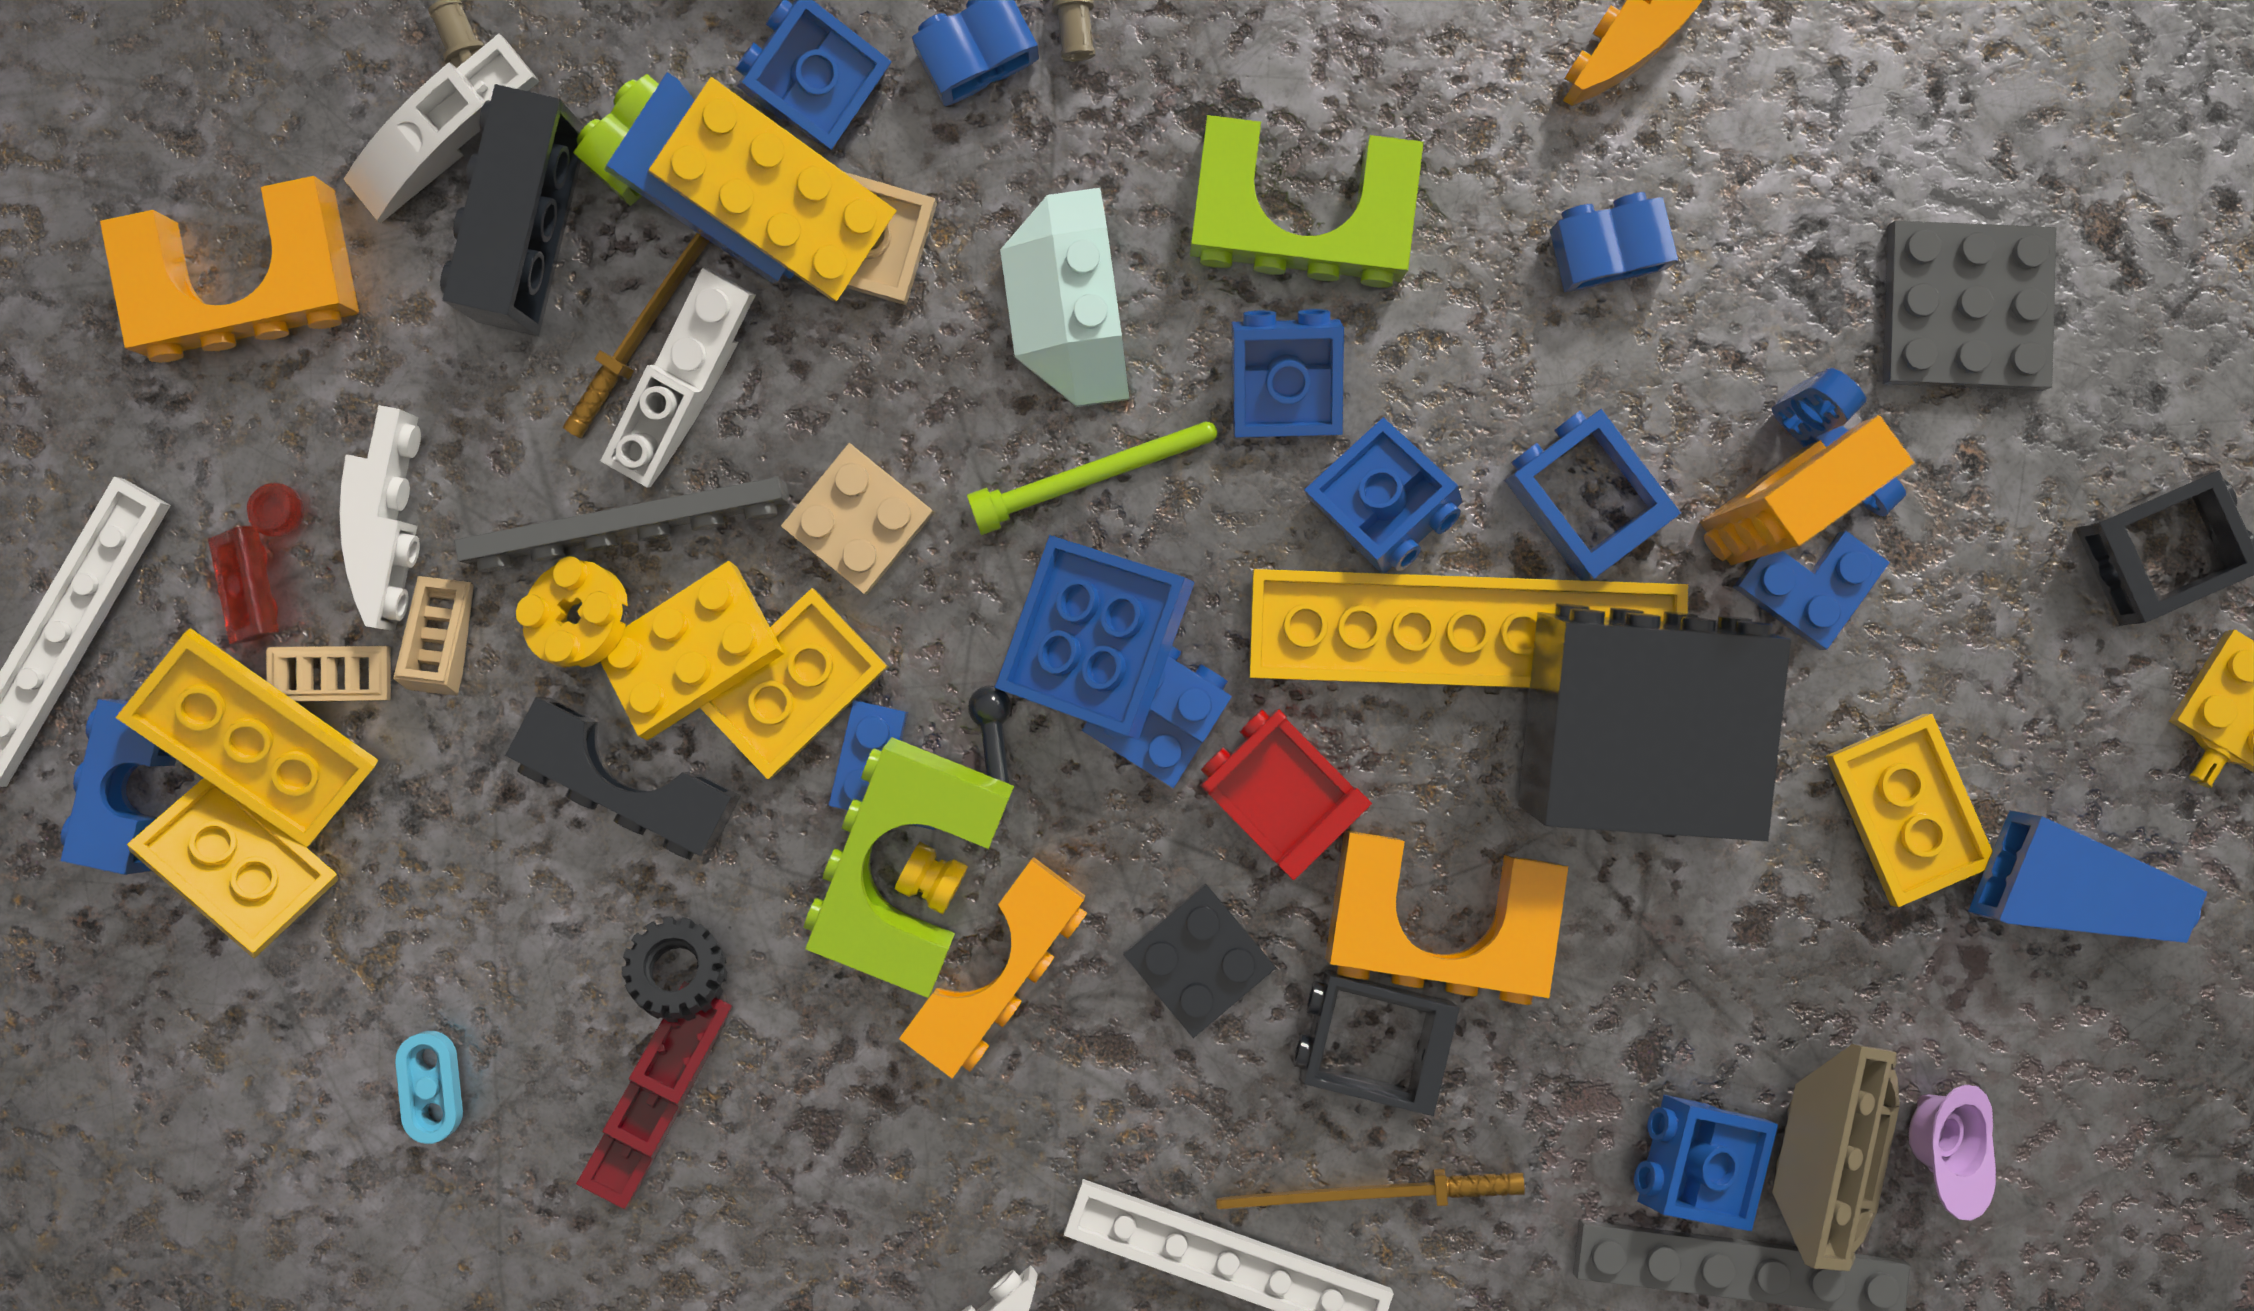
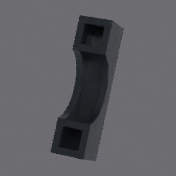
(564, 748)

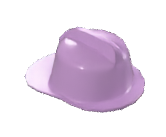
(1957, 1145)

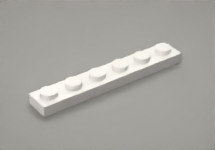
(72, 614)
(1216, 1255)

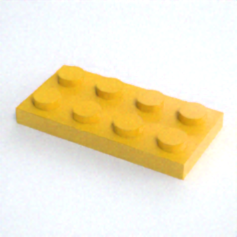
(772, 190)
(247, 737)

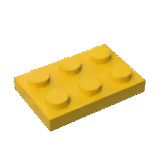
(690, 651)
(801, 691)
(1911, 810)
(232, 865)

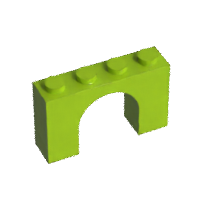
(1368, 245)
(854, 919)

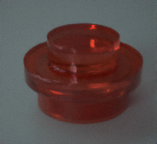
(275, 509)

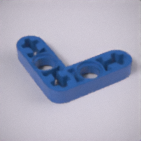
(1818, 412)

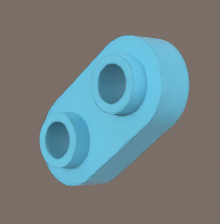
(423, 1085)

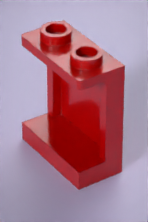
(1283, 792)

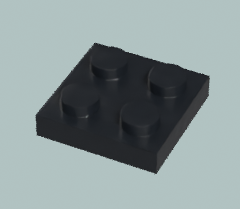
(1199, 960)

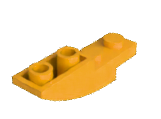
(1626, 44)

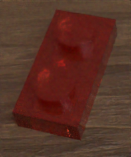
(243, 584)

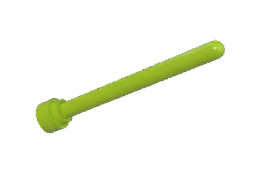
(993, 507)

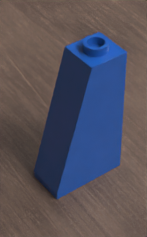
(639, 151)
(2073, 883)

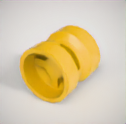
(933, 878)

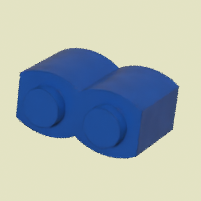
(974, 47)
(1613, 242)

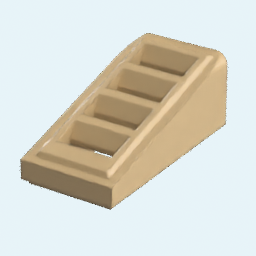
(416, 633)
(281, 672)

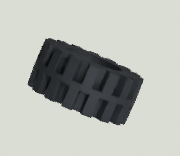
(650, 947)

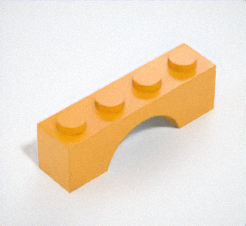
(953, 1022)

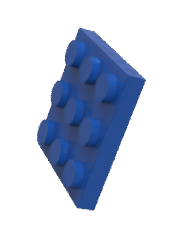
(1094, 636)

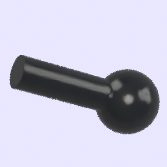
(989, 710)

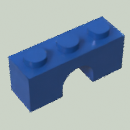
(101, 813)

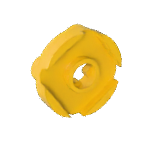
(548, 604)

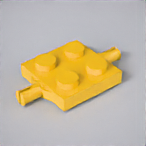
(2221, 708)

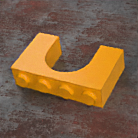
(304, 284)
(1805, 493)
(1510, 957)

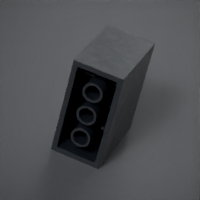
(1653, 723)

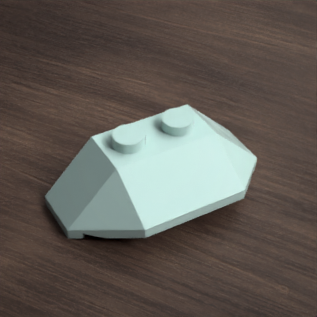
(1066, 299)

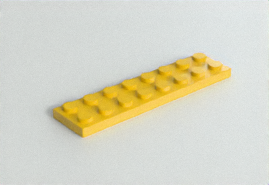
(1419, 624)

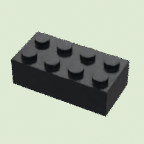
(513, 211)

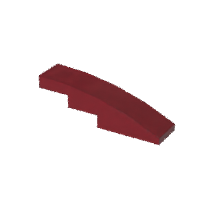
(651, 1104)

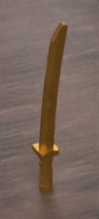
(615, 365)
(1443, 1188)

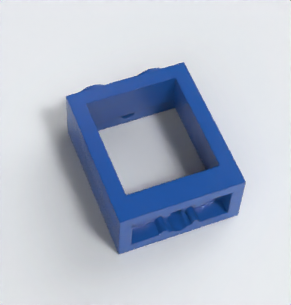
(1584, 562)

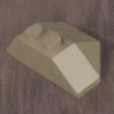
(1837, 1154)

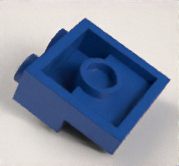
(811, 70)
(1287, 374)
(1386, 497)
(1176, 723)
(1705, 1163)

